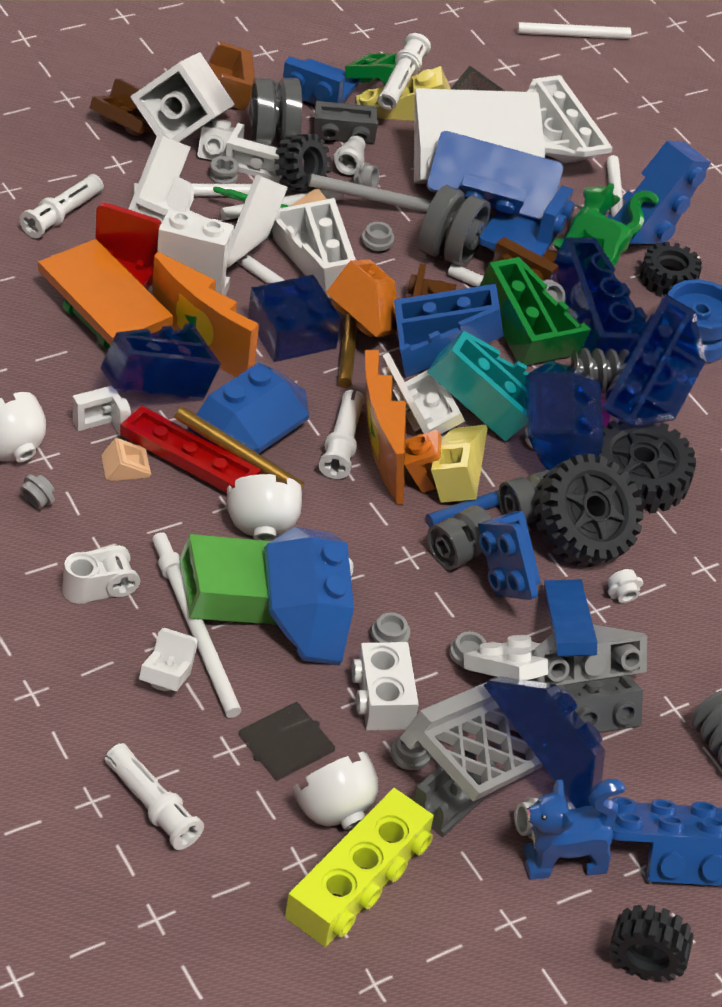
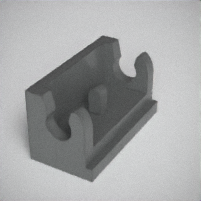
(446, 799)

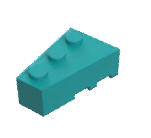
(484, 383)

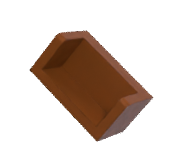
(234, 71)

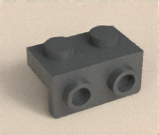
(343, 121)

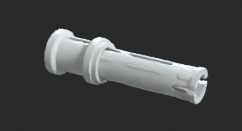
(407, 63)
(53, 210)
(341, 444)
(163, 807)

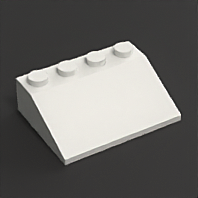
(490, 116)

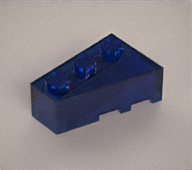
(161, 362)

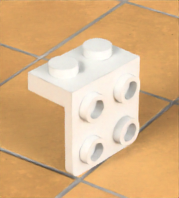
(429, 401)

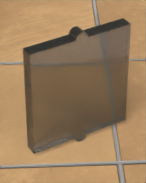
(286, 741)

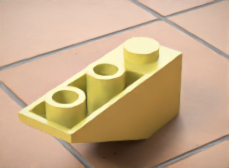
(405, 106)
(460, 463)

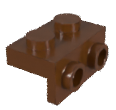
(121, 109)

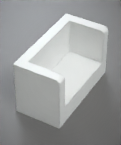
(252, 156)

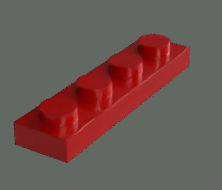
(185, 449)

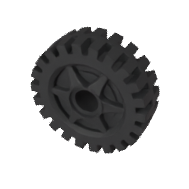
(653, 459)
(564, 503)

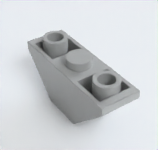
(618, 654)

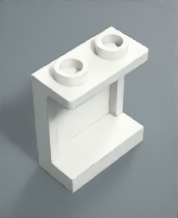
(197, 244)

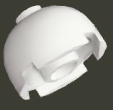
(21, 427)
(264, 506)
(339, 792)

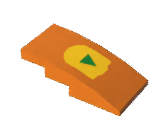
(193, 300)
(385, 427)

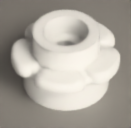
(624, 586)

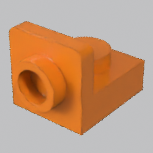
(419, 455)

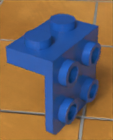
(319, 80)
(510, 556)

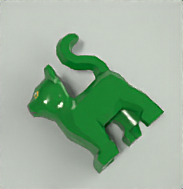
(611, 235)

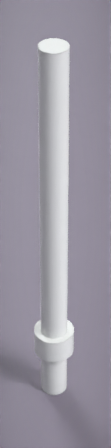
(171, 570)

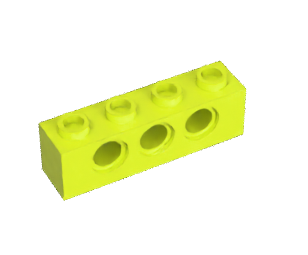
(366, 845)

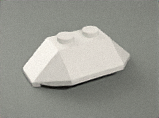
(566, 125)

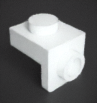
(214, 139)
(99, 408)
(171, 660)

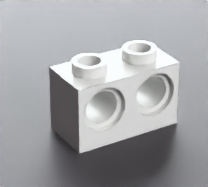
(386, 685)

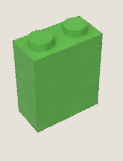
(225, 579)

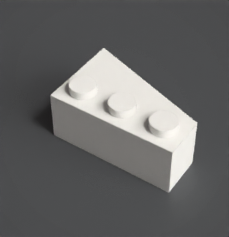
(314, 239)

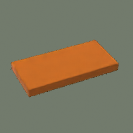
(103, 291)

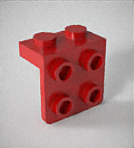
(129, 239)

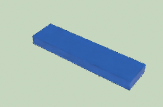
(570, 618)

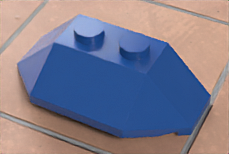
(256, 407)
(311, 592)

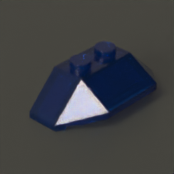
(658, 367)
(563, 413)
(553, 732)

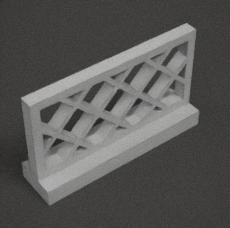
(468, 713)

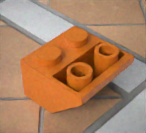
(367, 296)

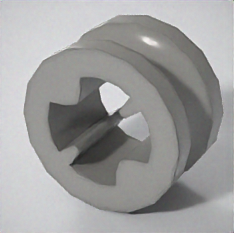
(224, 170)

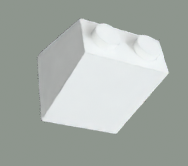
(183, 99)

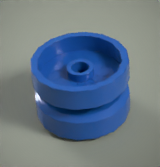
(706, 300)

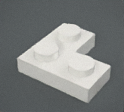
(507, 659)

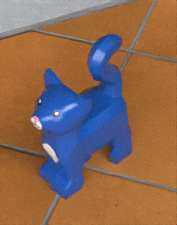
(572, 832)

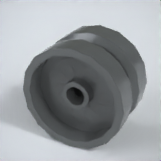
(274, 109)
(453, 226)

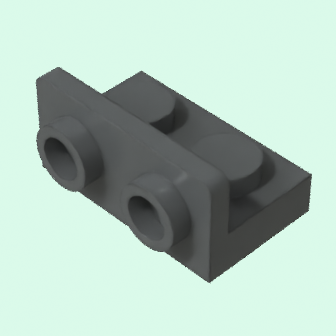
(608, 702)

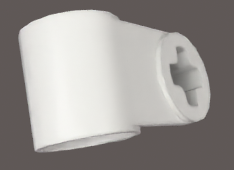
(97, 574)

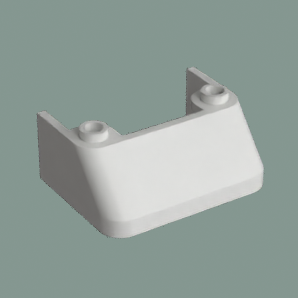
(164, 190)

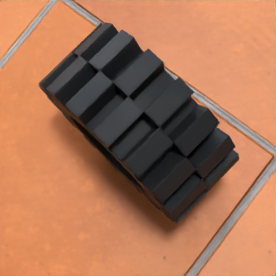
(290, 161)
(668, 266)
(651, 943)

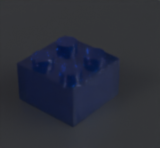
(294, 318)

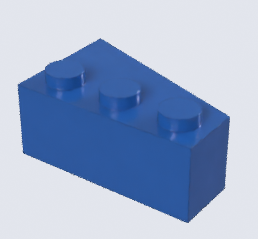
(674, 178)
(436, 319)

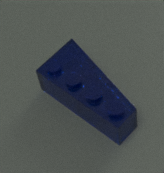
(597, 296)

